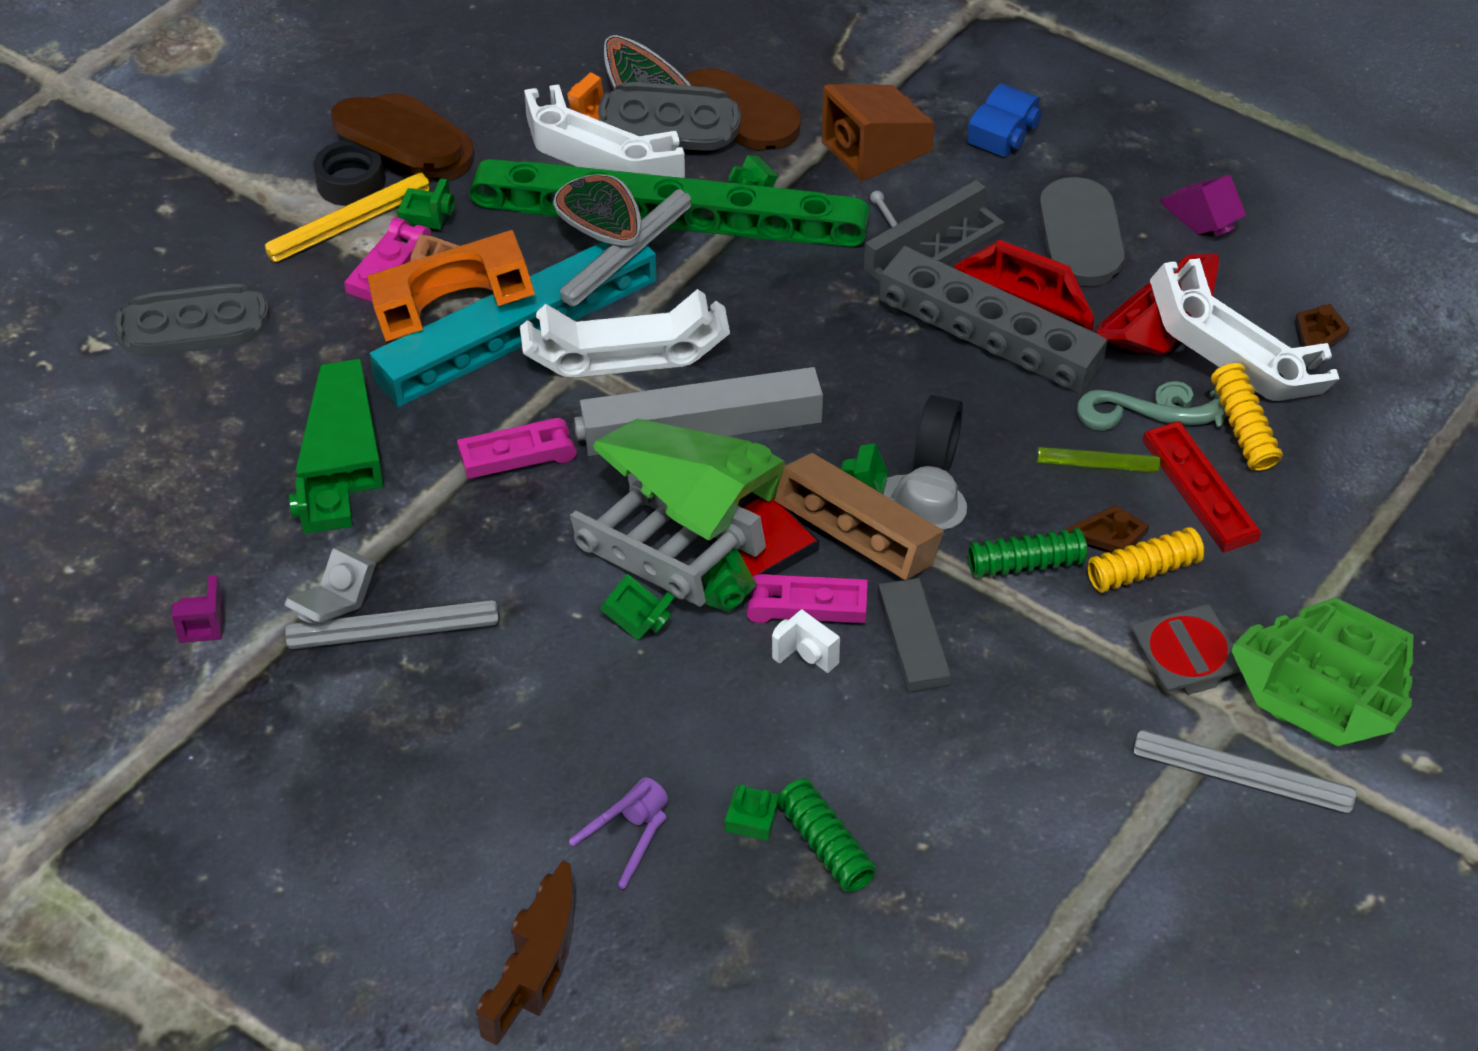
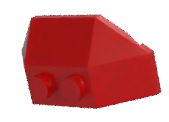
(1032, 279)
(1138, 321)

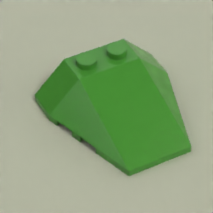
(692, 471)
(1330, 671)

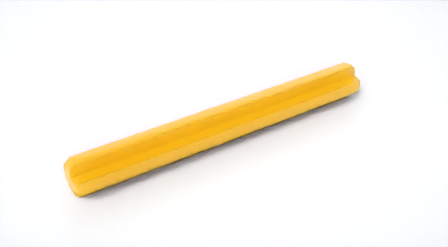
(343, 218)

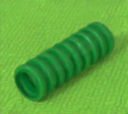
(1027, 553)
(826, 835)

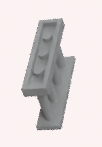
(659, 565)

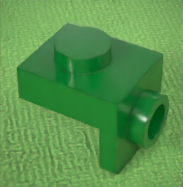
(427, 207)
(728, 582)
(636, 607)

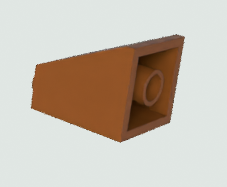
(873, 127)

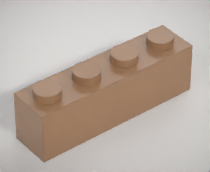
(859, 516)

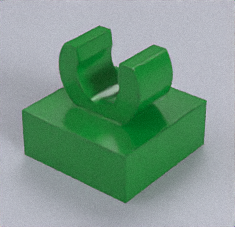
(753, 172)
(868, 467)
(752, 812)

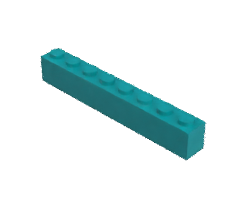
(490, 331)

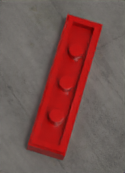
(1202, 487)

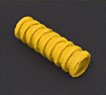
(1246, 416)
(1145, 559)

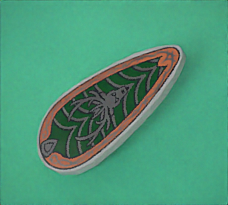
(634, 62)
(600, 208)

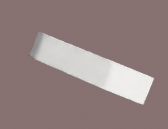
(596, 144)
(1230, 338)
(625, 342)

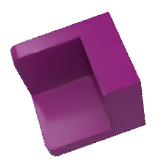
(200, 617)

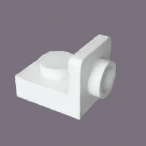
(810, 638)

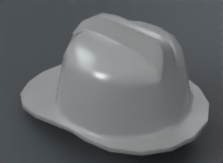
(930, 495)

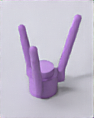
(639, 805)

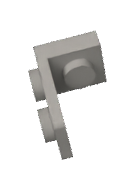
(340, 589)

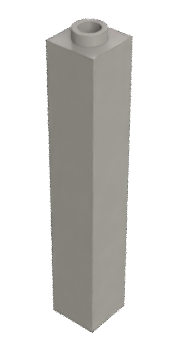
(710, 407)

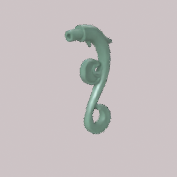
(1162, 410)

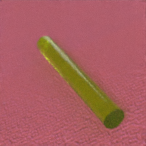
(1098, 459)

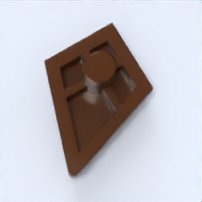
(1321, 326)
(1112, 529)

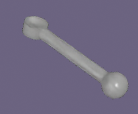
(877, 198)

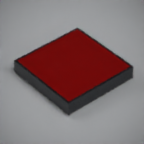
(784, 537)

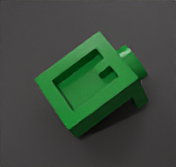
(320, 508)

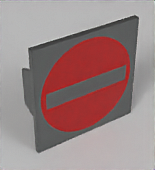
(1188, 649)

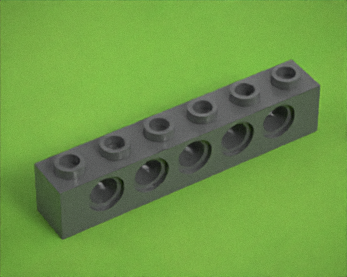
(993, 319)

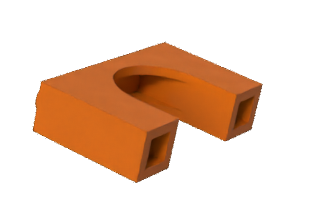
(406, 289)

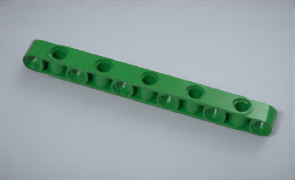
(714, 208)

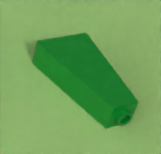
(339, 433)

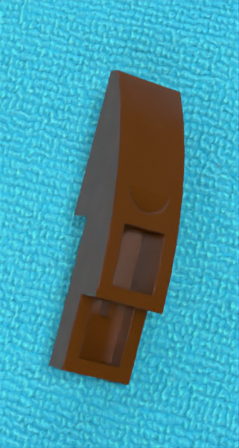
(541, 950)

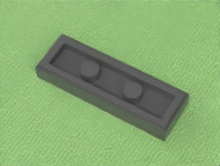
(914, 635)

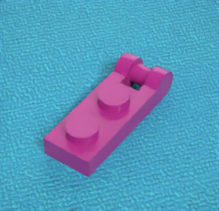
(385, 255)
(516, 448)
(818, 596)

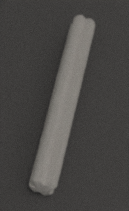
(618, 255)
(392, 624)
(1245, 771)

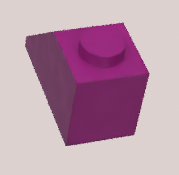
(1207, 205)

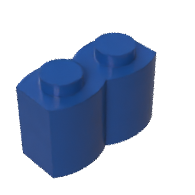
(1004, 120)

